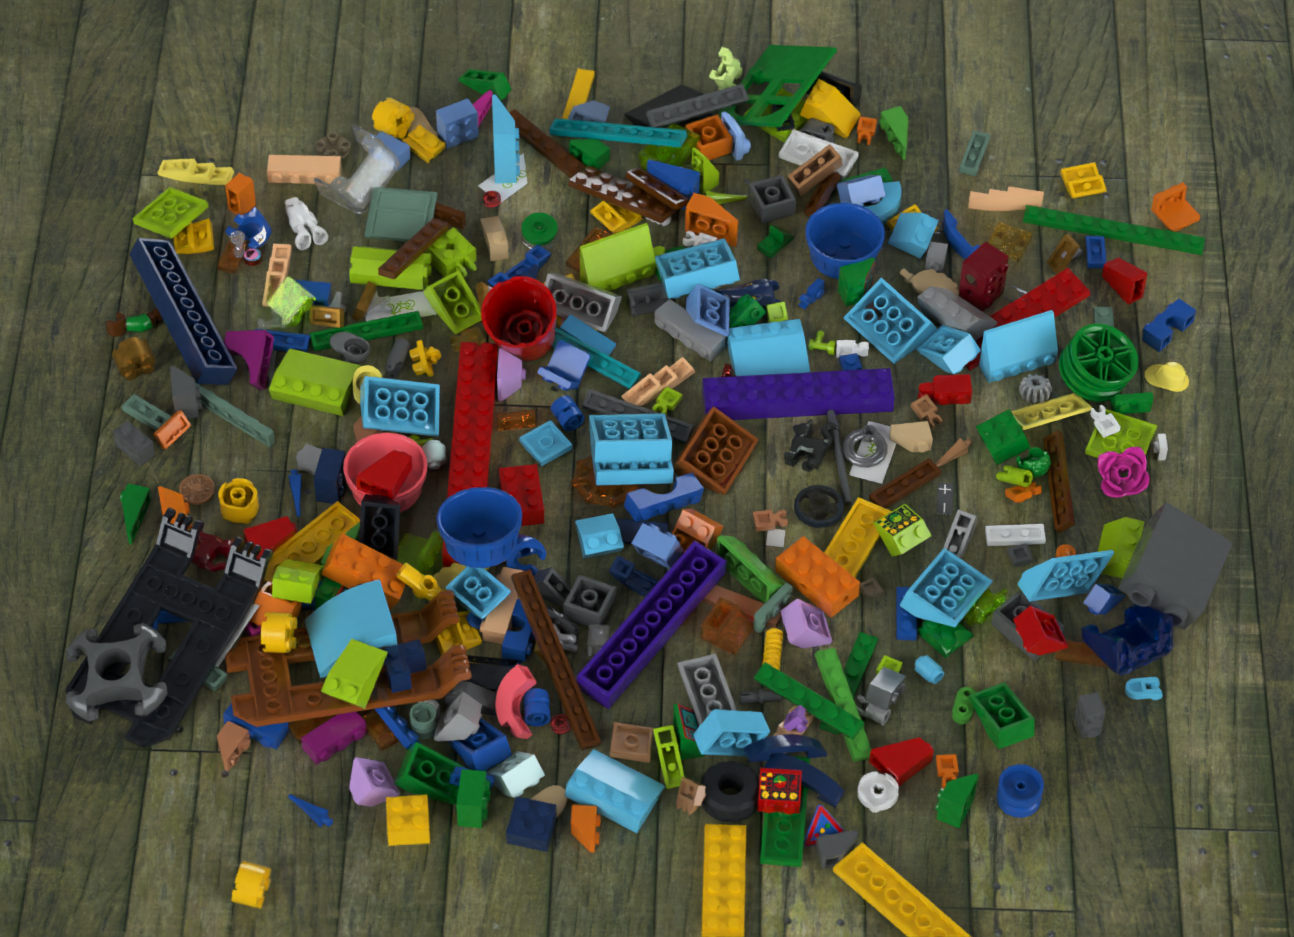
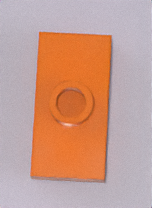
(172, 429)

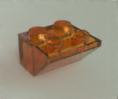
(726, 626)

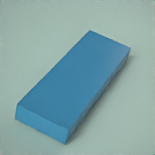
(587, 335)

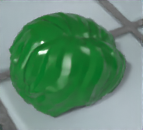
(1036, 462)

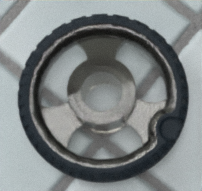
(819, 506)

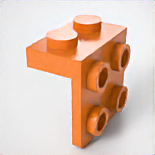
(1173, 208)

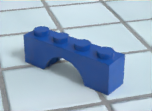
(645, 504)

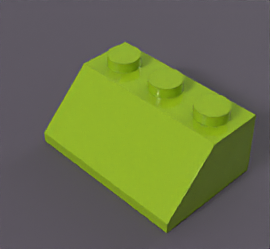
(1122, 538)

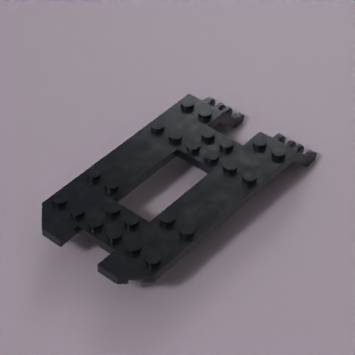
(212, 611)

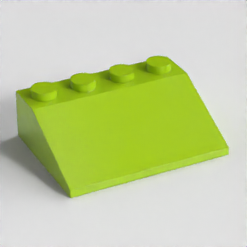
(618, 259)
(313, 382)

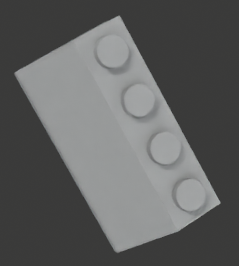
(583, 301)
(953, 311)
(705, 686)

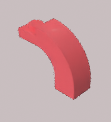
(509, 697)

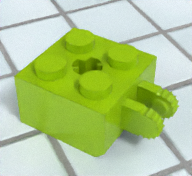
(452, 254)

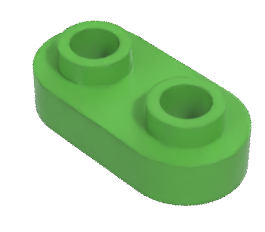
(963, 703)

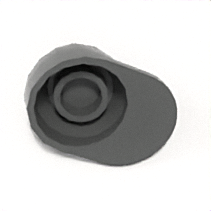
(351, 346)

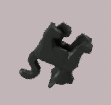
(809, 447)

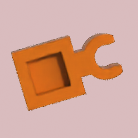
(866, 129)
(1019, 493)
(947, 767)

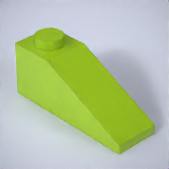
(669, 756)

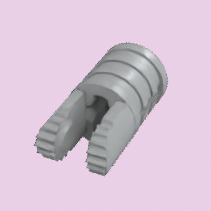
(873, 711)

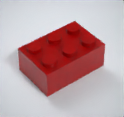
(524, 485)

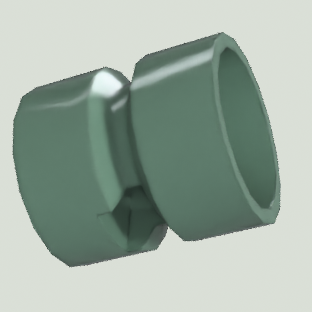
(423, 720)

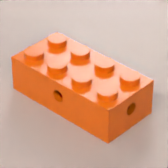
(355, 564)
(817, 576)

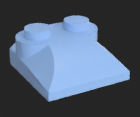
(740, 143)

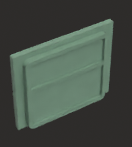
(399, 213)

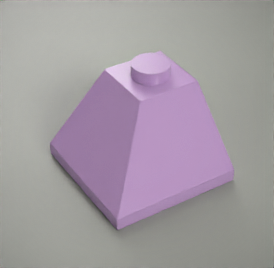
(509, 374)
(371, 782)

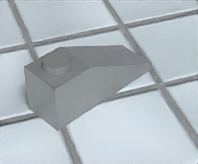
(960, 533)

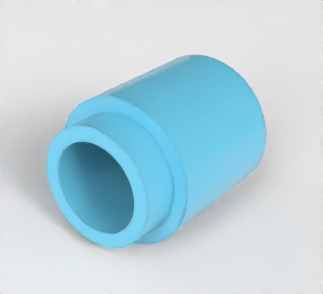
(929, 669)

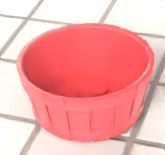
(372, 449)

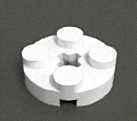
(874, 801)

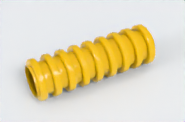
(773, 647)

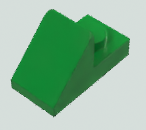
(775, 241)

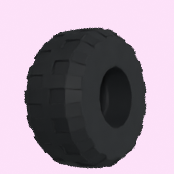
(730, 775)

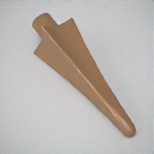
(958, 449)

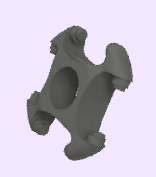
(128, 687)

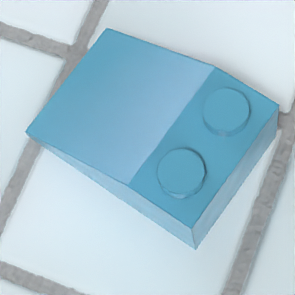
(949, 349)
(477, 591)

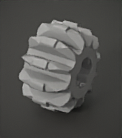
(1035, 388)

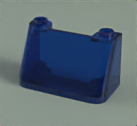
(1137, 642)

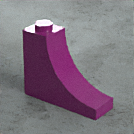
(256, 349)

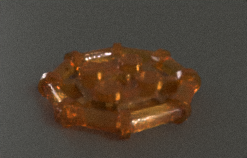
(603, 490)

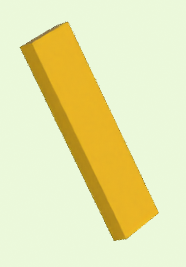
(580, 90)

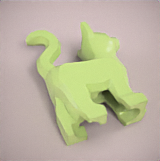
(727, 71)

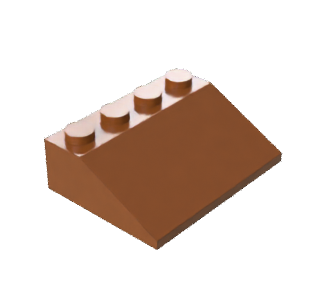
(714, 445)

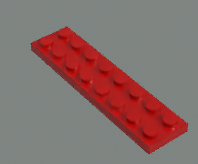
(1054, 294)

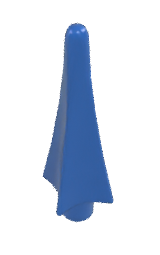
(296, 485)
(318, 814)

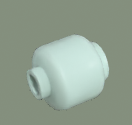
(435, 454)

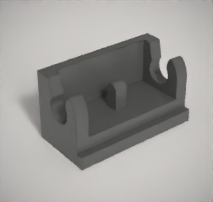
(646, 298)

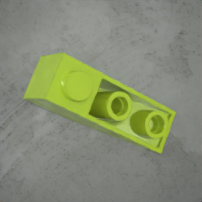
(708, 173)

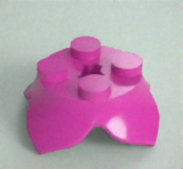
(1113, 464)

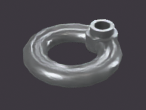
(877, 438)

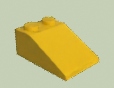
(831, 107)

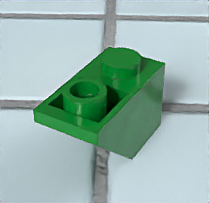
(590, 152)

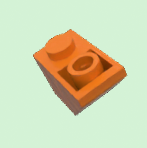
(583, 825)

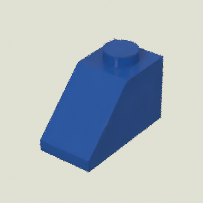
(1103, 598)

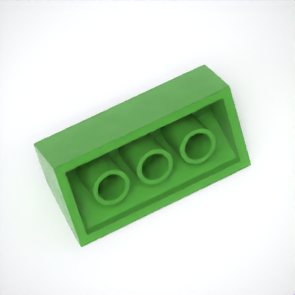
(748, 568)

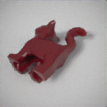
(208, 548)

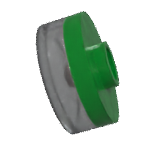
(539, 230)

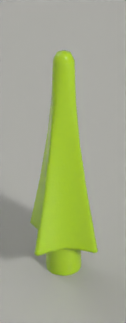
(722, 198)

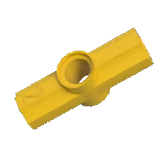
(421, 585)

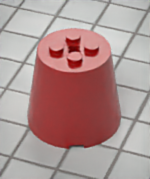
(518, 307)

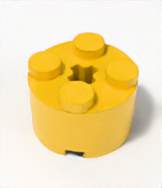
(392, 117)
(238, 501)
(278, 632)
(251, 884)

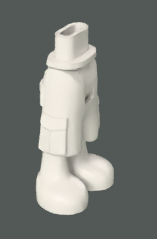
(303, 220)

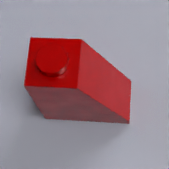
(1125, 279)
(385, 475)
(270, 534)
(902, 759)

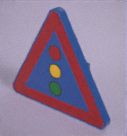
(821, 824)

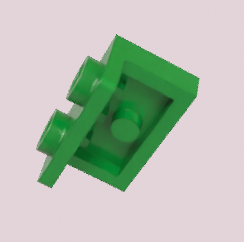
(745, 312)
(1132, 403)

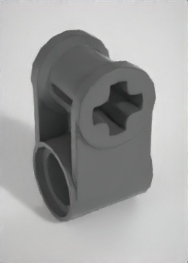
(819, 129)

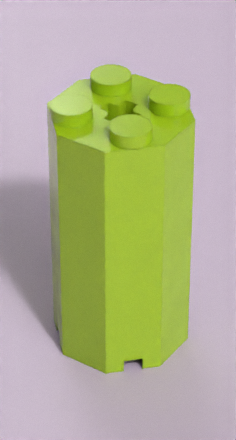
(368, 259)

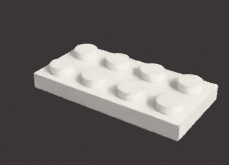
(802, 147)

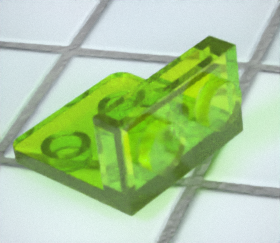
(291, 301)
(419, 551)
(985, 606)

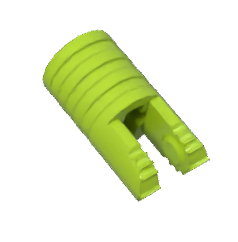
(1015, 476)

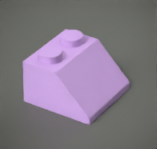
(805, 625)

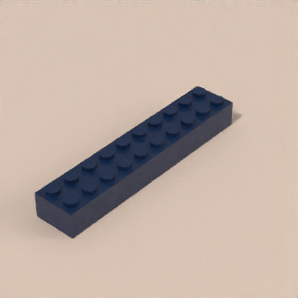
(183, 312)

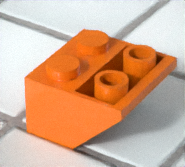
(696, 527)
(270, 604)

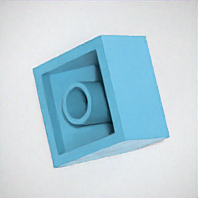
(913, 233)
(599, 536)

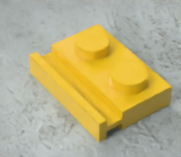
(424, 143)

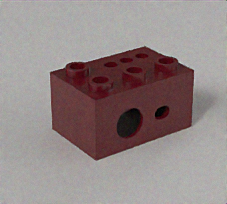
(989, 269)

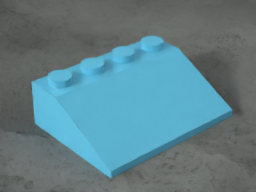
(505, 144)
(704, 264)
(901, 324)
(1019, 347)
(768, 349)
(400, 406)
(1064, 576)
(945, 590)
(615, 790)

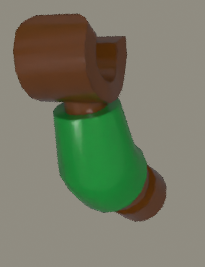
(138, 323)

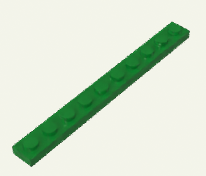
(1114, 229)

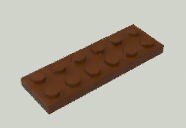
(620, 193)

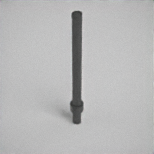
(839, 459)

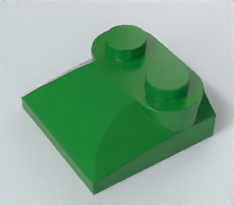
(943, 637)

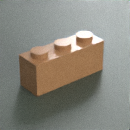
(815, 170)

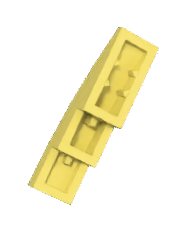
(193, 172)

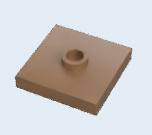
(631, 742)

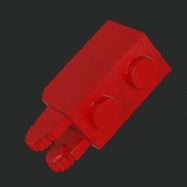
(948, 389)

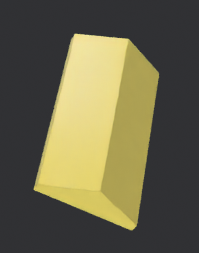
(1050, 411)

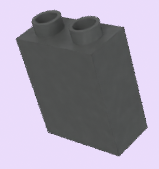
(1175, 565)

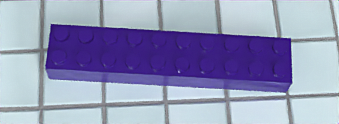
(800, 394)
(651, 624)

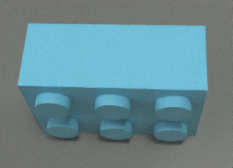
(729, 732)

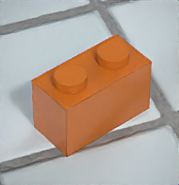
(240, 194)

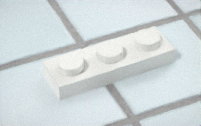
(1015, 534)

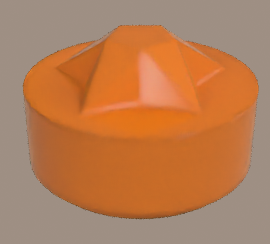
(1065, 550)

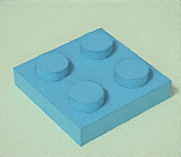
(545, 443)

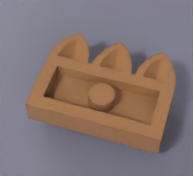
(690, 795)

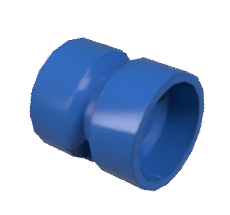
(567, 413)
(536, 707)

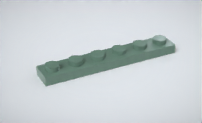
(236, 417)

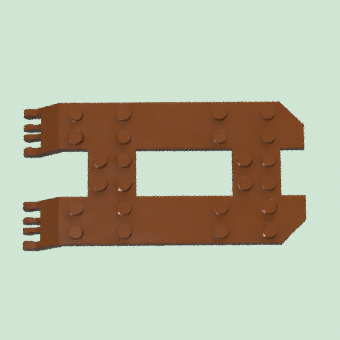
(277, 702)

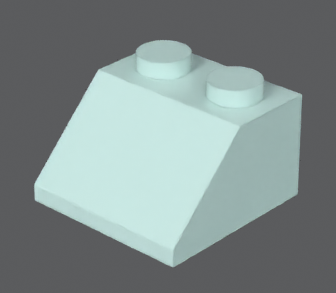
(516, 773)

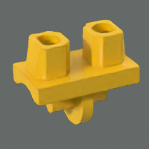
(426, 357)

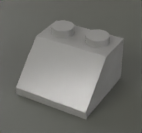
(459, 719)

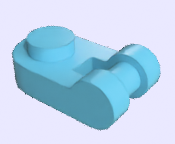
(1136, 688)

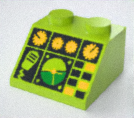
(902, 530)

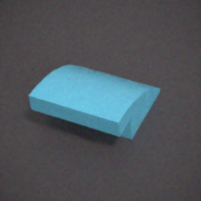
(631, 449)
(353, 614)

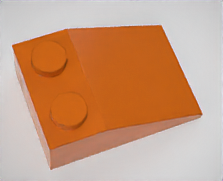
(710, 218)

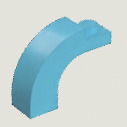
(889, 205)

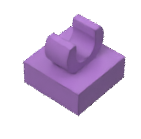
(796, 720)

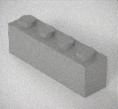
(695, 336)

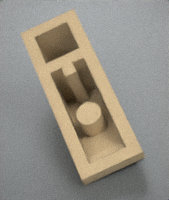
(495, 238)

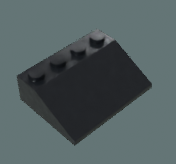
(638, 115)

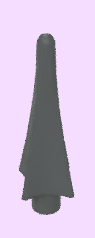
(272, 366)

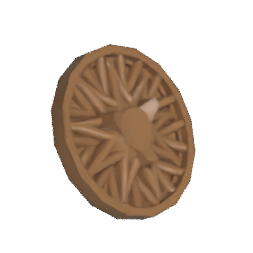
(197, 489)

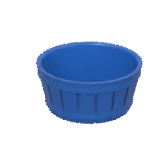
(843, 236)
(480, 526)

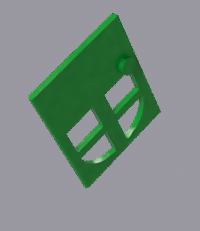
(778, 66)

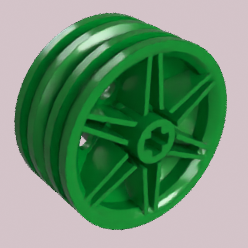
(1105, 354)

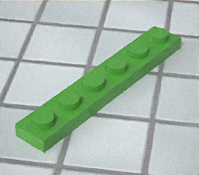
(841, 696)

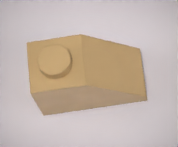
(912, 436)

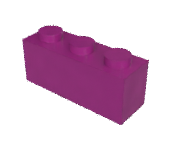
(333, 736)

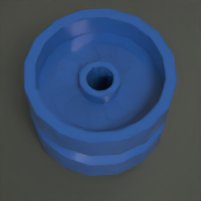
(1020, 790)

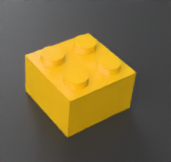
(407, 820)

